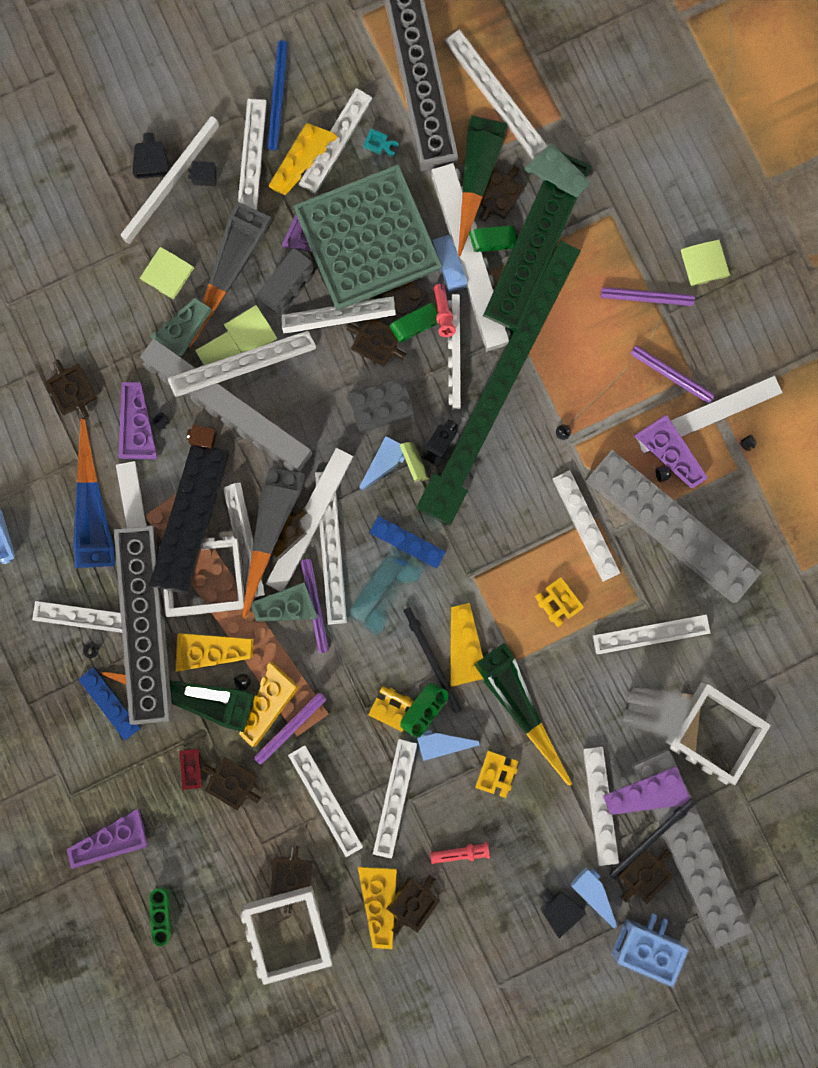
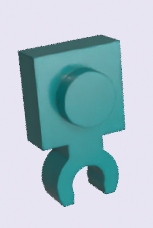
(378, 142)

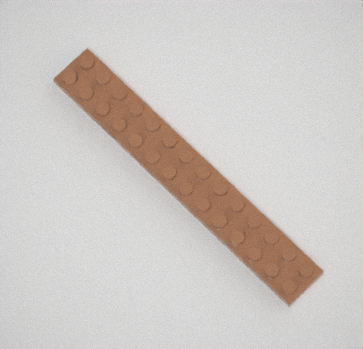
(218, 585)

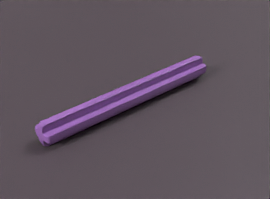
(647, 296)
(672, 374)
(312, 590)
(290, 728)

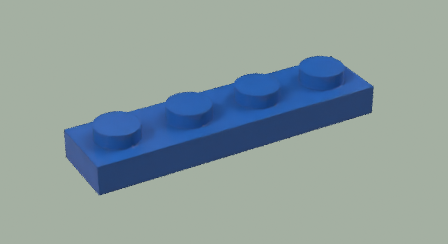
(407, 542)
(108, 703)

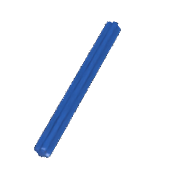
(277, 98)

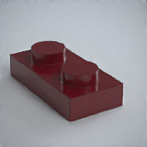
(190, 769)

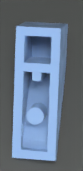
(451, 265)
(385, 460)
(440, 744)
(593, 892)

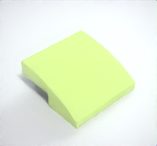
(705, 262)
(166, 273)
(250, 330)
(218, 349)
(414, 461)

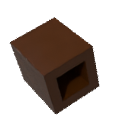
(201, 436)

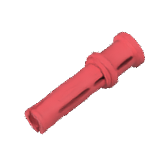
(444, 316)
(470, 852)

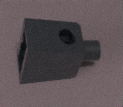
(149, 158)
(439, 442)
(560, 911)

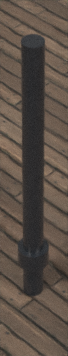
(415, 626)
(679, 813)

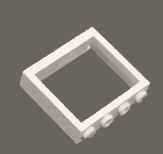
(210, 543)
(761, 729)
(274, 902)

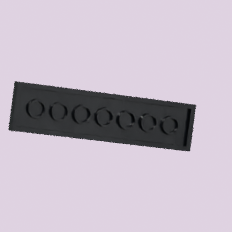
(189, 519)

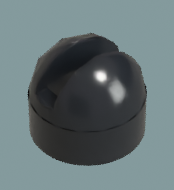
(161, 421)
(560, 435)
(747, 442)
(663, 473)
(94, 652)
(242, 682)

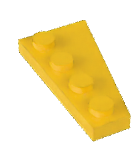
(305, 149)
(464, 646)
(209, 650)
(269, 702)
(378, 891)

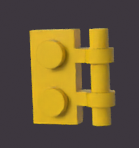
(563, 597)
(388, 713)
(491, 771)

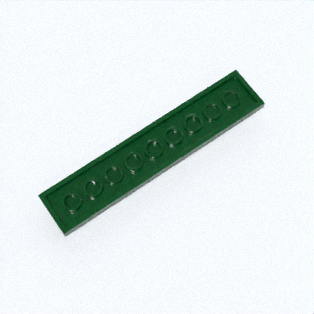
(532, 252)

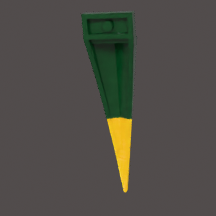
(506, 683)

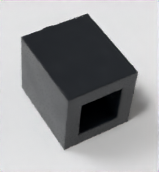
(203, 173)

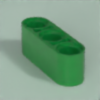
(493, 238)
(415, 322)
(424, 709)
(156, 924)

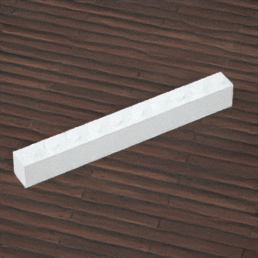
(473, 263)

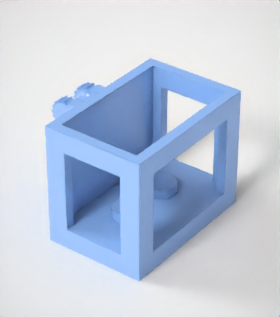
(650, 950)

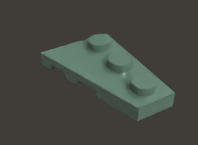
(556, 168)
(183, 328)
(285, 606)

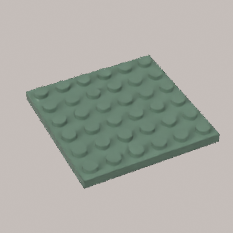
(367, 237)

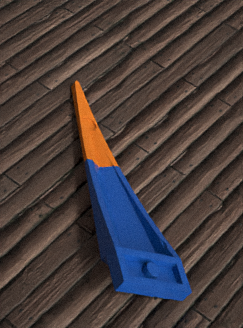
(91, 532)

